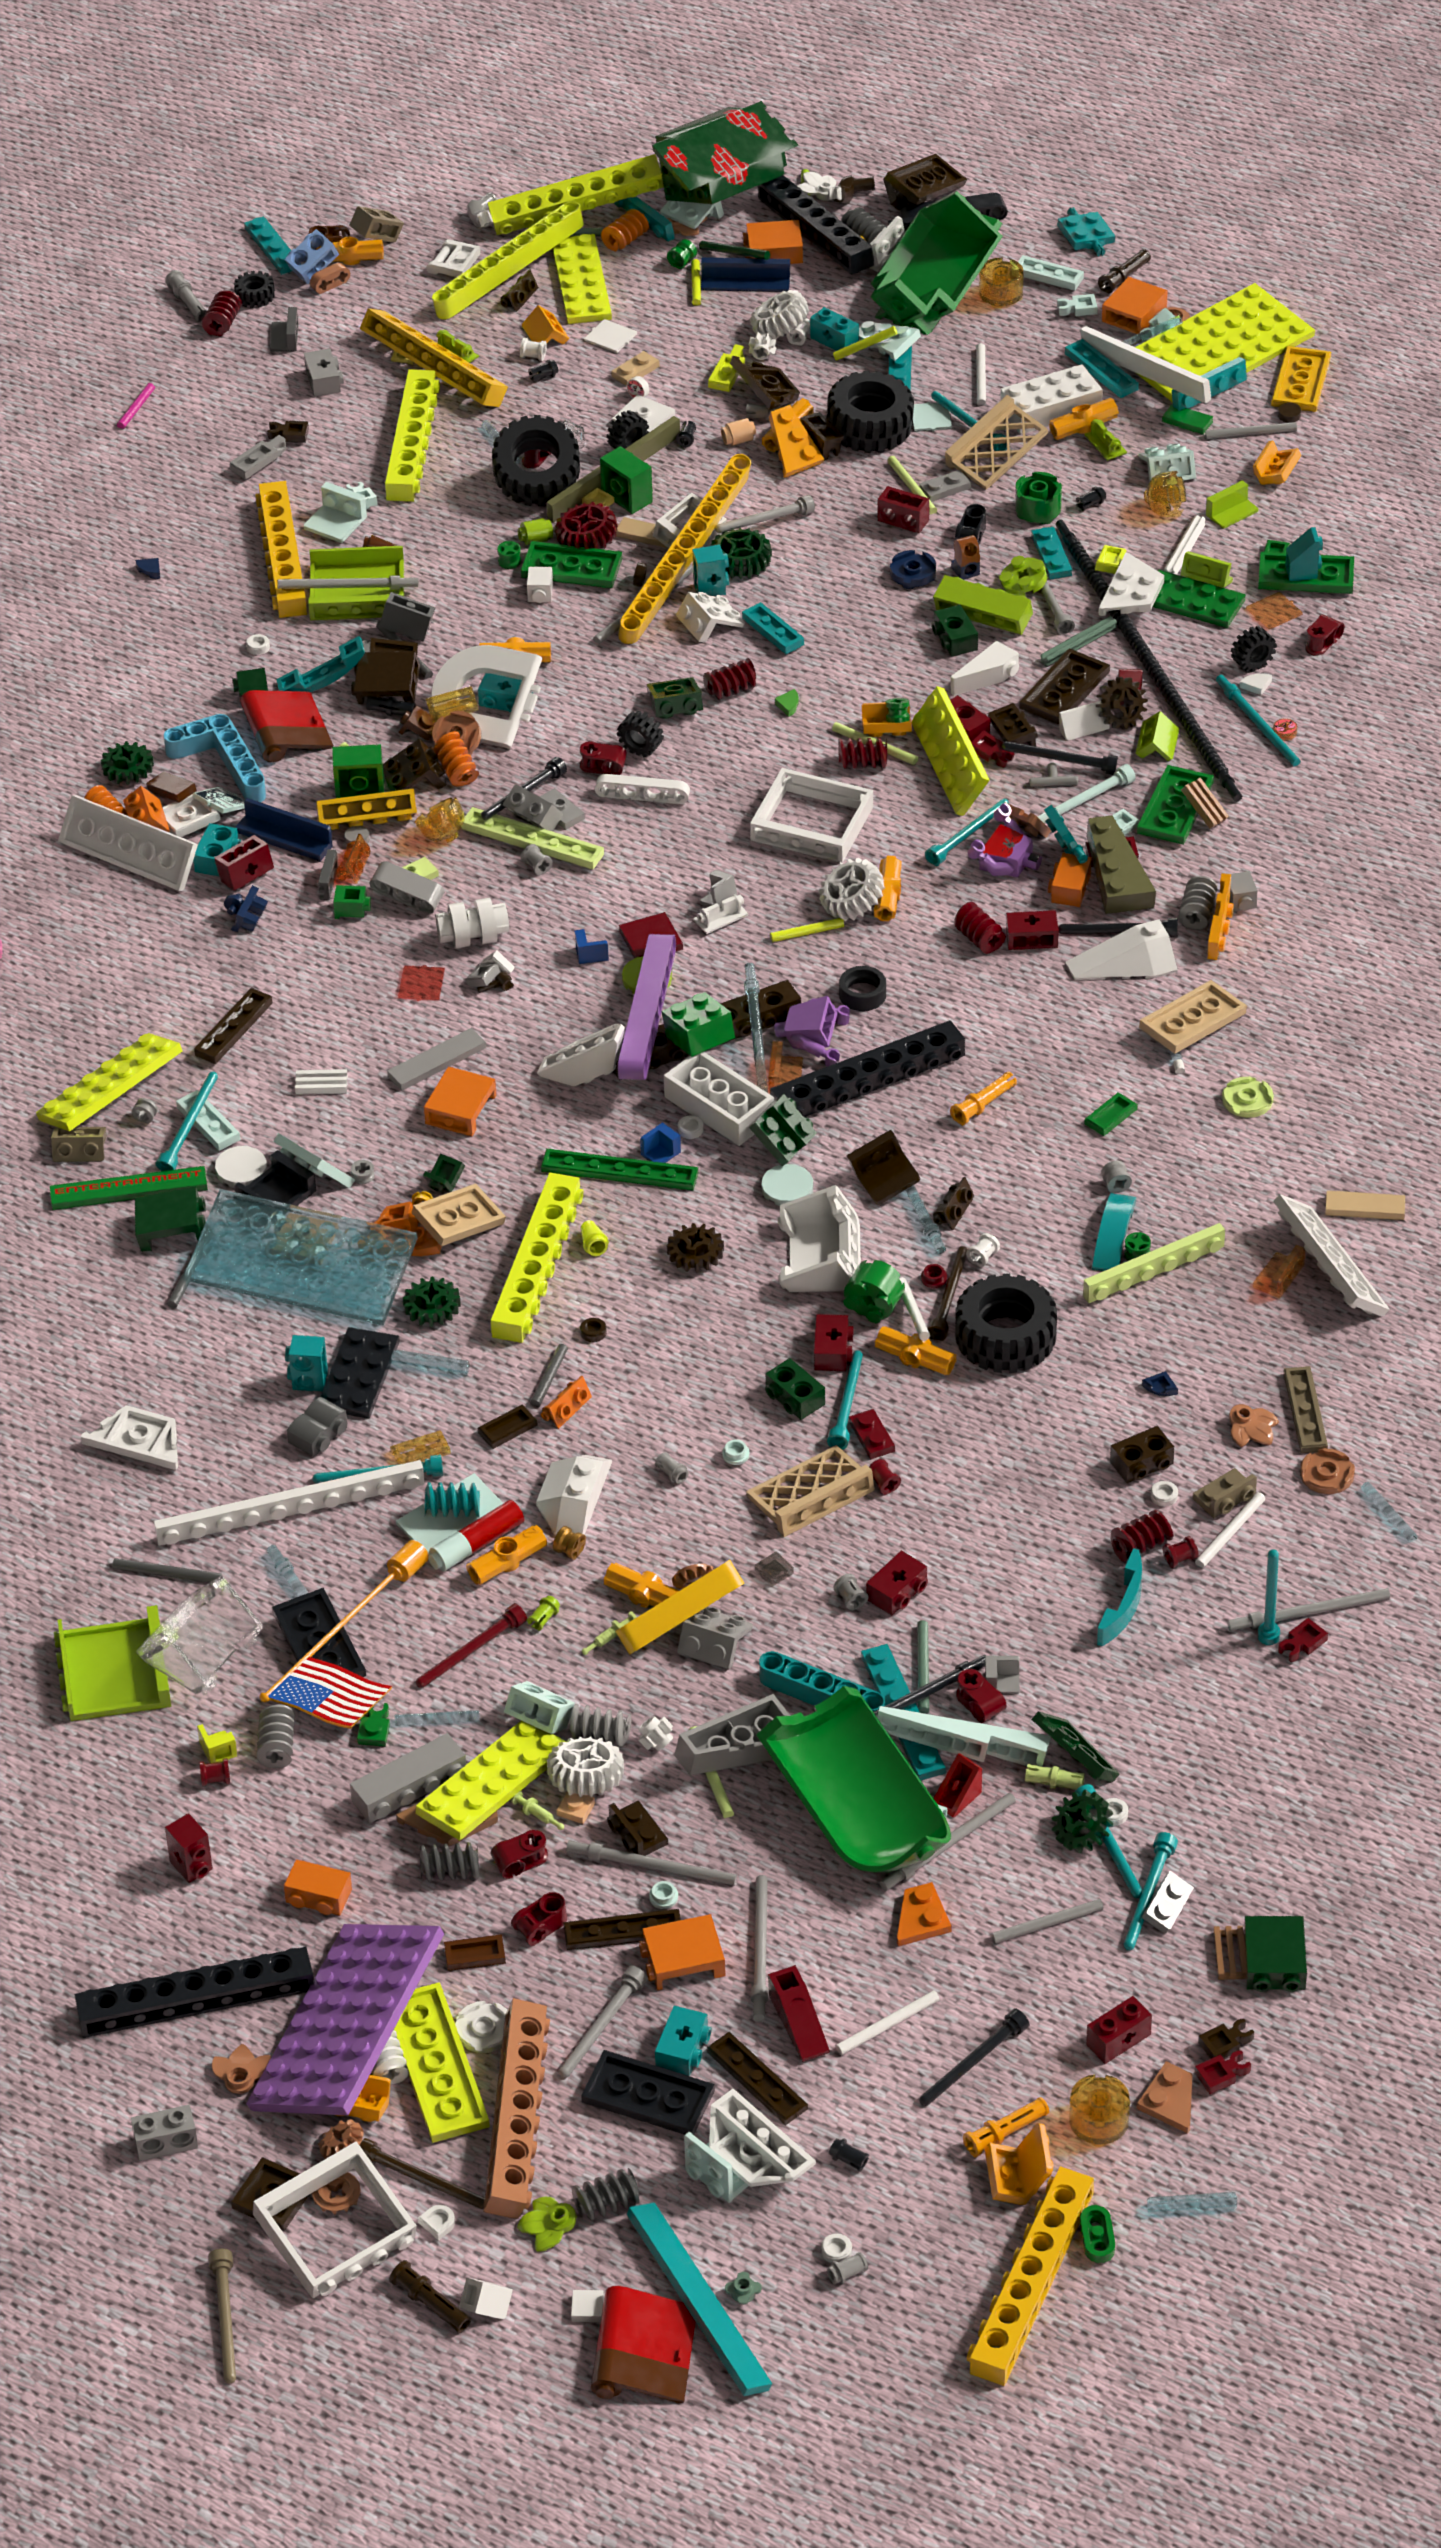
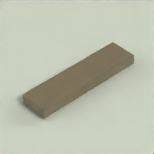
(1305, 1409)

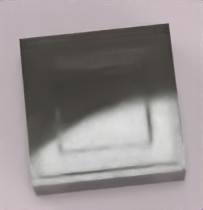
(774, 1569)

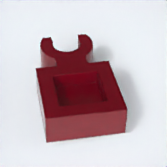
(990, 748)
(1304, 1637)
(1219, 2074)

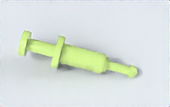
(608, 1634)
(531, 1807)

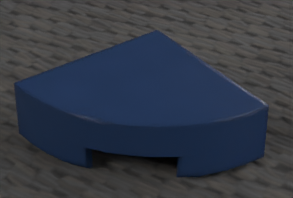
(149, 567)
(1161, 1384)

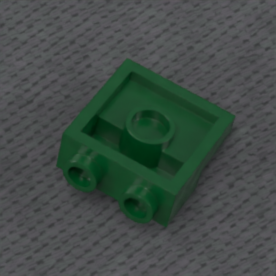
(675, 697)
(783, 1129)

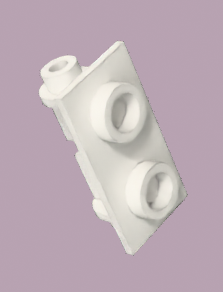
(716, 917)

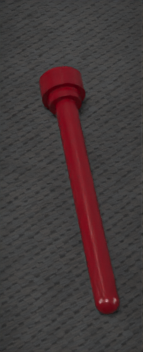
(513, 1617)

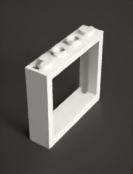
(805, 841)
(313, 2179)

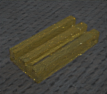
(467, 704)
(421, 1451)

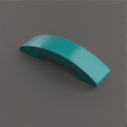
(326, 673)
(1113, 1231)
(1115, 1621)

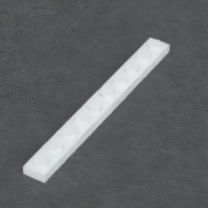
(289, 1503)

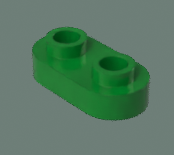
(1098, 2235)

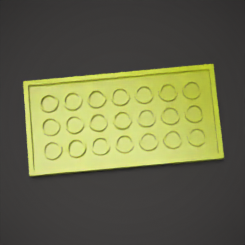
(1242, 325)

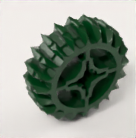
(746, 551)

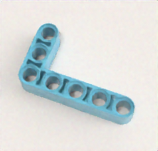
(222, 735)

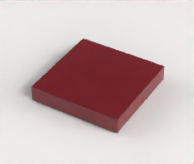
(637, 932)

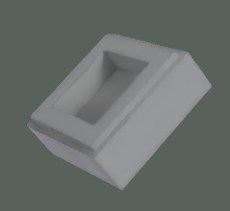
(483, 975)

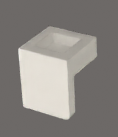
(485, 2298)

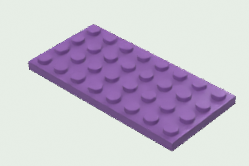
(345, 2019)

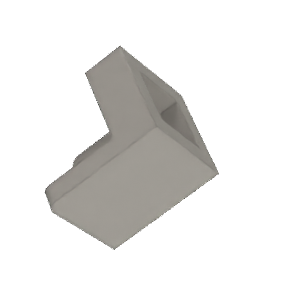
(721, 888)
(1003, 1673)

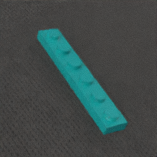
(891, 1684)

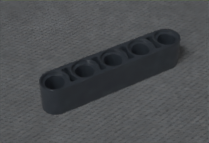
(987, 204)

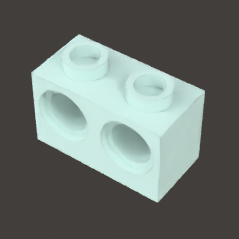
(539, 1707)

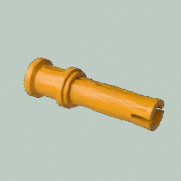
(976, 1103)
(992, 2129)

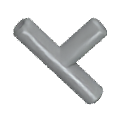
(1053, 779)

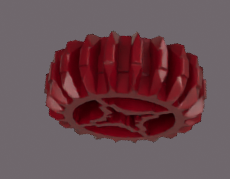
(586, 526)

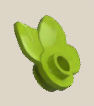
(545, 2222)

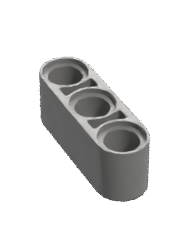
(406, 887)

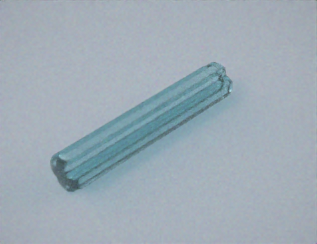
(430, 1362)
(1192, 2203)

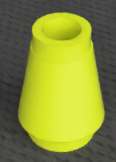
(593, 1239)

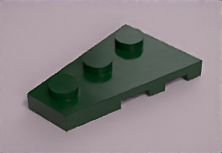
(1076, 1744)

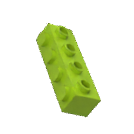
(985, 604)

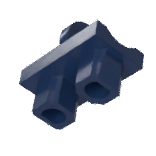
(252, 902)

